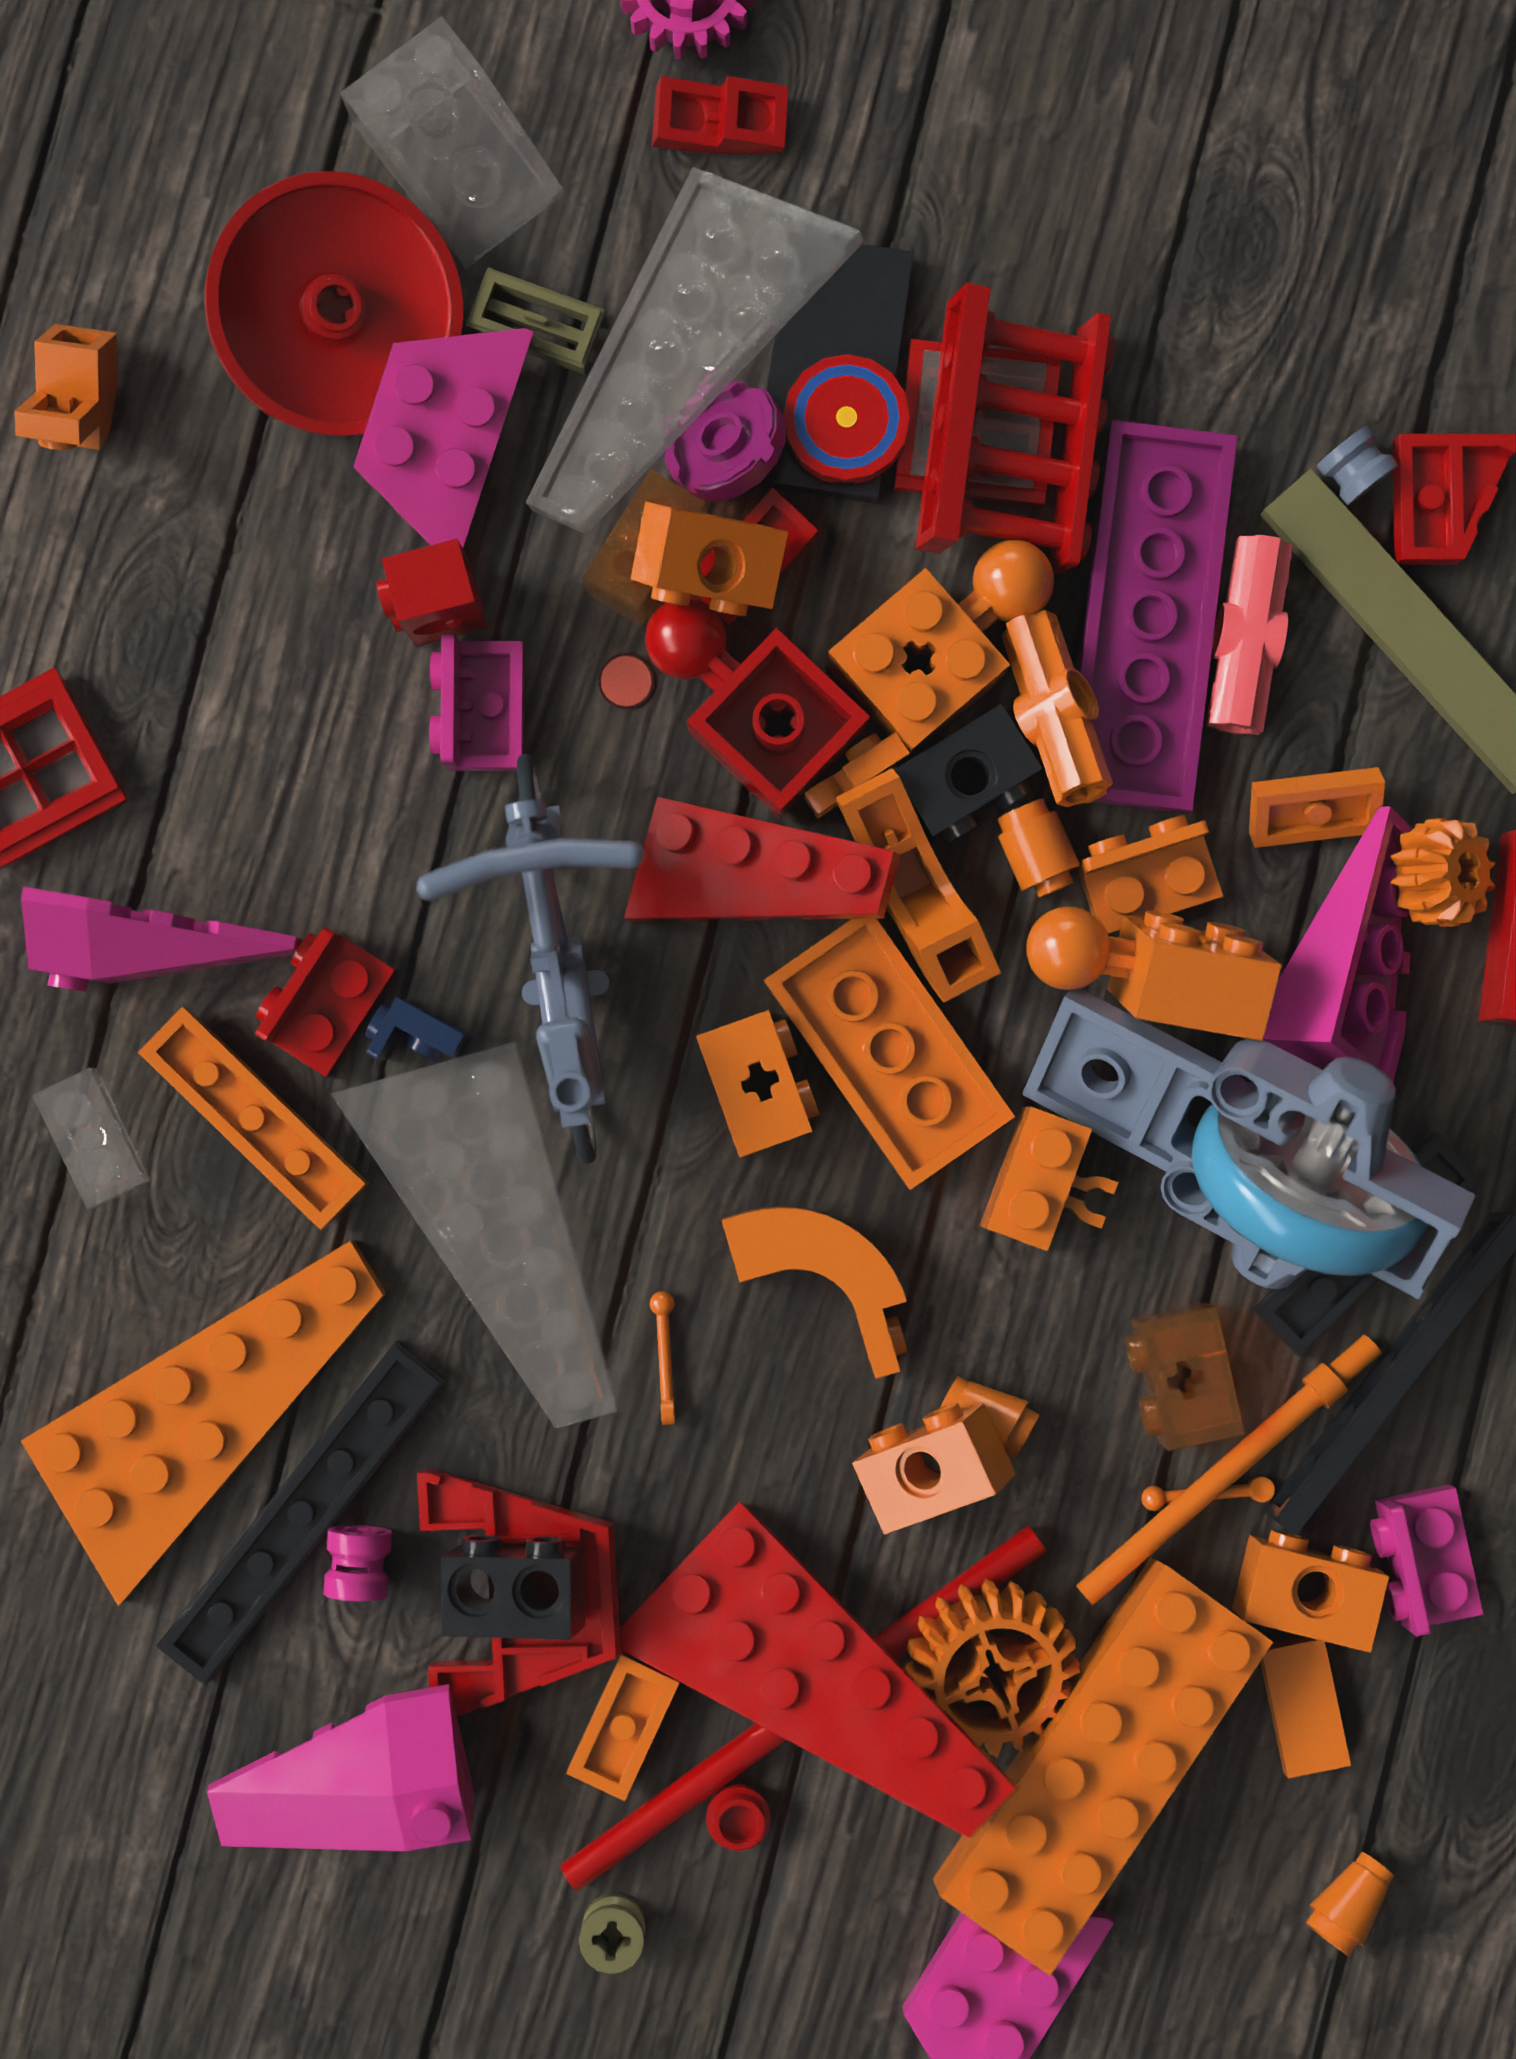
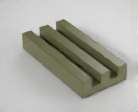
(546, 298)

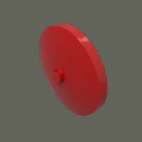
(318, 290)

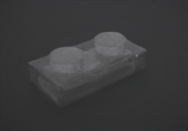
(91, 1138)

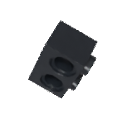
(516, 1605)

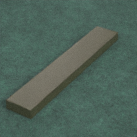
(1400, 620)

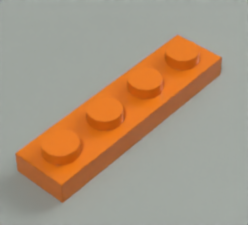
(253, 1118)

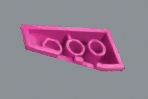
(368, 1784)

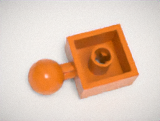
(928, 622)
(1161, 968)

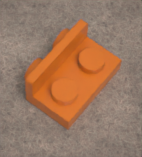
(1154, 874)

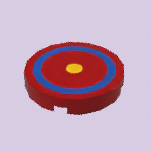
(846, 419)

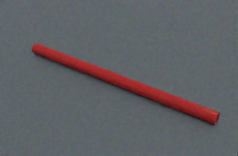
(758, 1741)

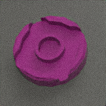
(729, 444)

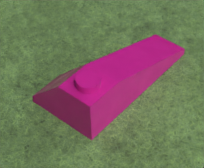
(110, 943)
(1345, 971)

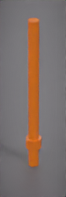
(1322, 1387)

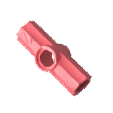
(1249, 634)

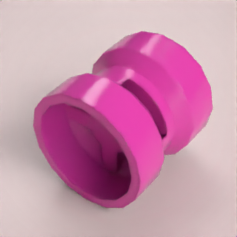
(357, 1563)

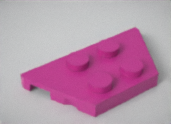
(440, 426)
(990, 2000)

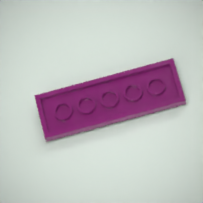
(1155, 606)

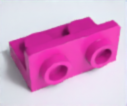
(1426, 1558)

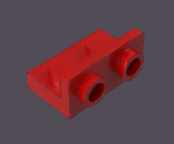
(324, 1000)

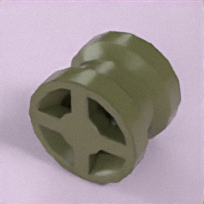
(615, 1917)

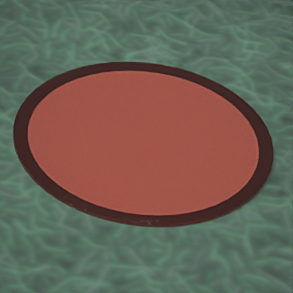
(626, 681)

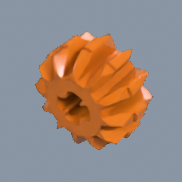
(1443, 872)

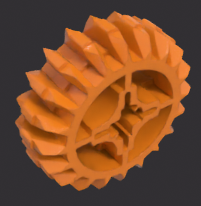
(1040, 1657)

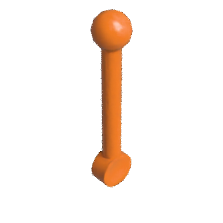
(662, 1305)
(1258, 1489)

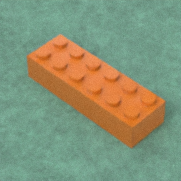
(1103, 1765)

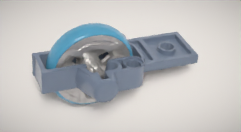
(1315, 1124)

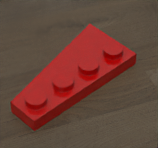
(749, 869)

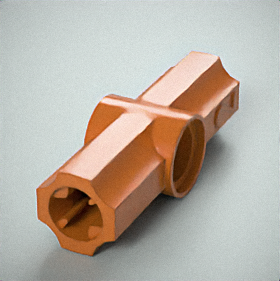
(1056, 708)

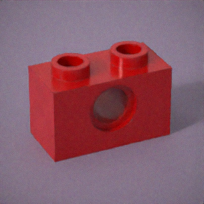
(431, 593)

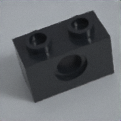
(990, 745)

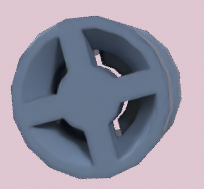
(1357, 465)

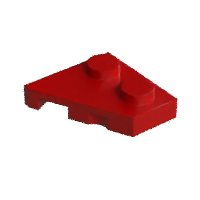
(1443, 492)

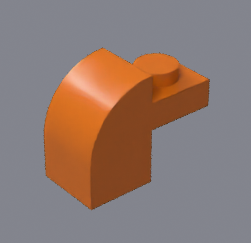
(73, 389)

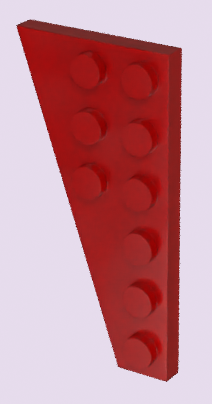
(784, 1652)

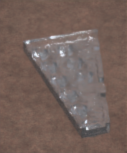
(699, 312)
(481, 1186)

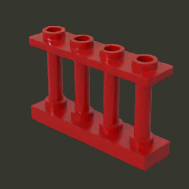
(956, 453)

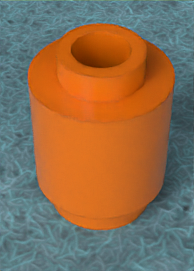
(1037, 848)

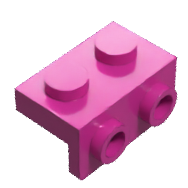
(479, 704)

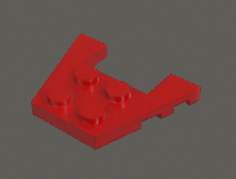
(524, 1663)

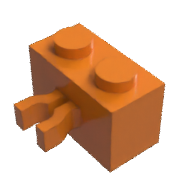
(1038, 1178)

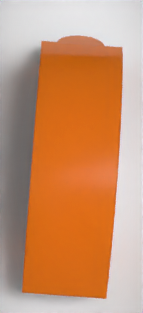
(922, 900)
(813, 1241)

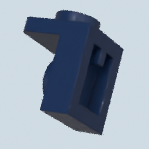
(427, 1032)

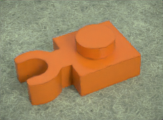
(866, 761)

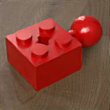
(771, 682)

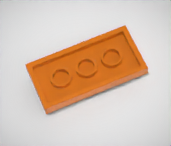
(889, 1049)

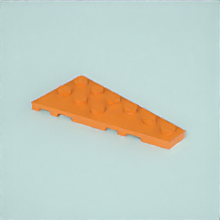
(171, 1434)

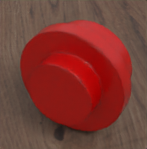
(738, 1817)

